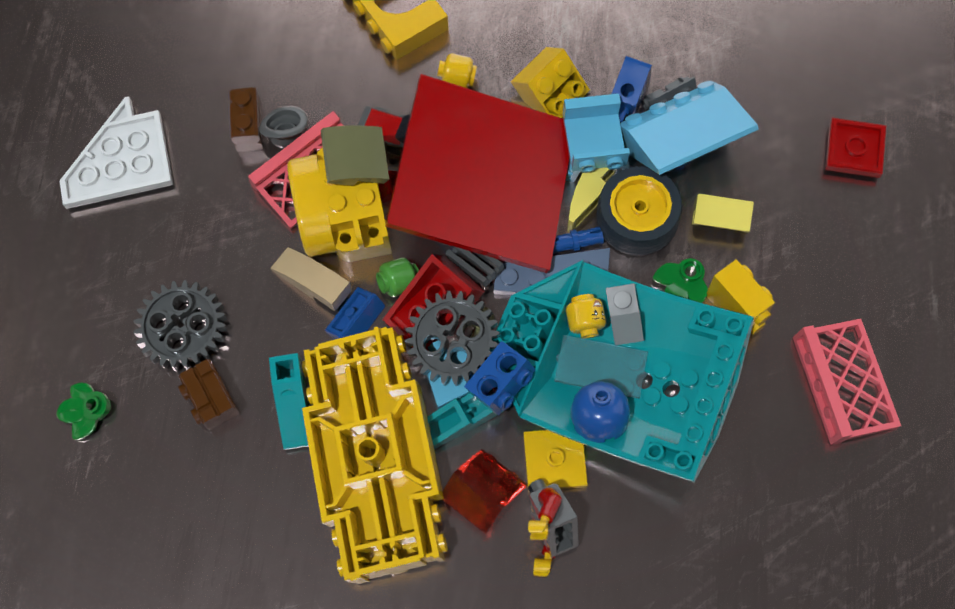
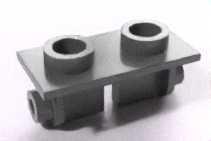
(680, 85)

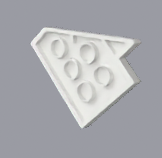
(120, 159)

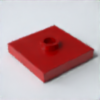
(856, 147)

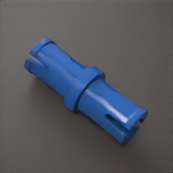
(578, 239)

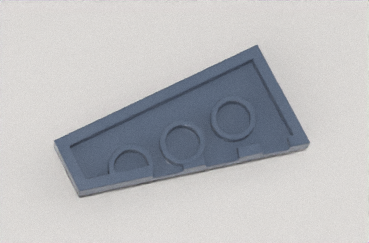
(516, 277)

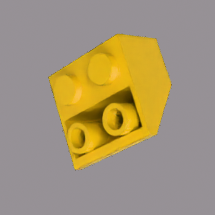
(549, 81)

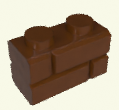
(245, 119)
(208, 395)

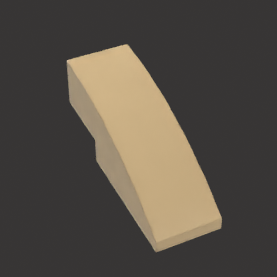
(312, 278)

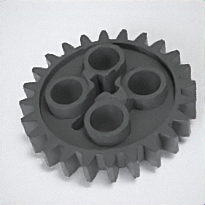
(165, 307)
(428, 328)

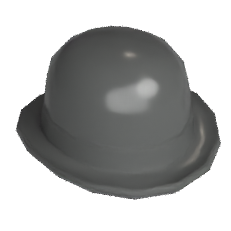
(284, 125)

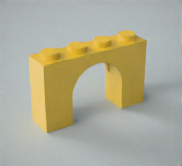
(404, 31)

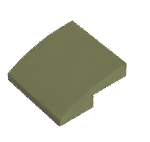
(354, 154)

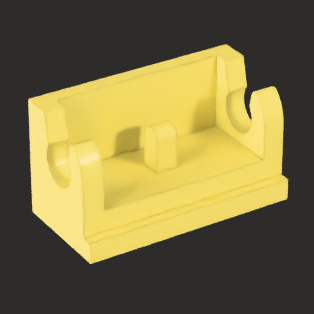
(722, 212)

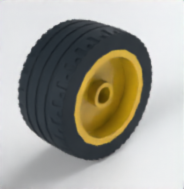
(639, 211)

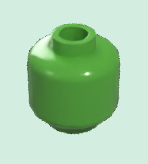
(395, 276)

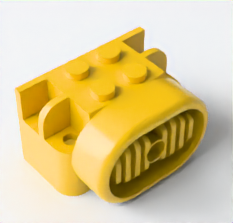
(336, 215)

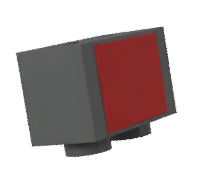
(389, 122)

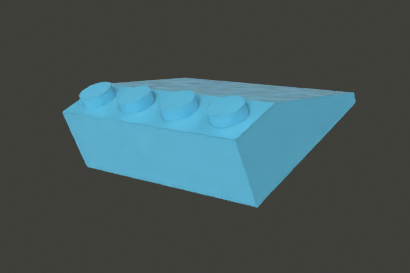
(685, 127)

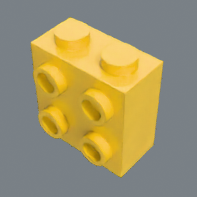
(739, 292)

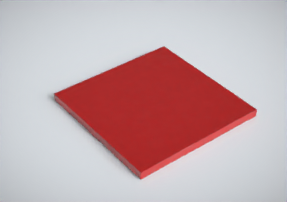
(481, 174)

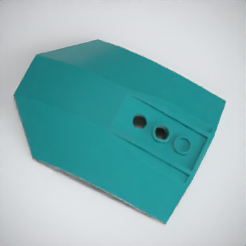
(686, 347)

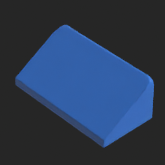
(356, 314)

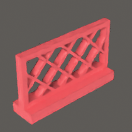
(277, 165)
(825, 390)

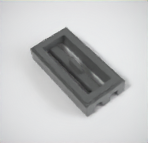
(499, 267)

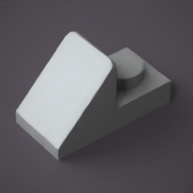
(624, 314)

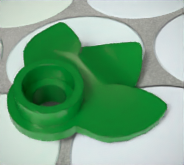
(681, 285)
(80, 409)

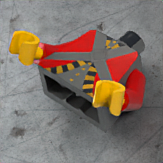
(552, 522)

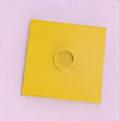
(554, 460)

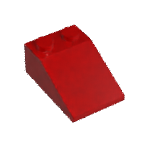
(434, 277)

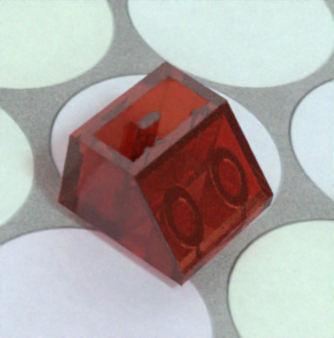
(483, 490)

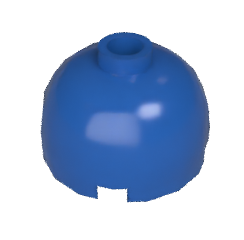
(600, 412)

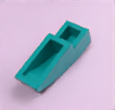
(458, 419)

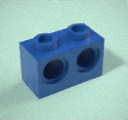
(494, 374)

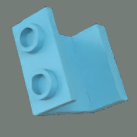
(594, 133)

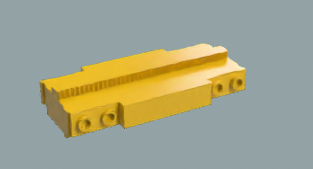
(372, 455)

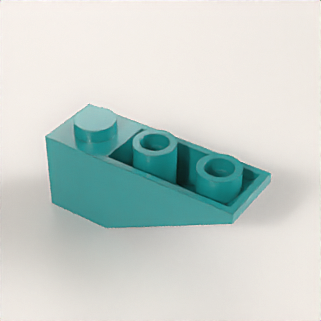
(289, 398)

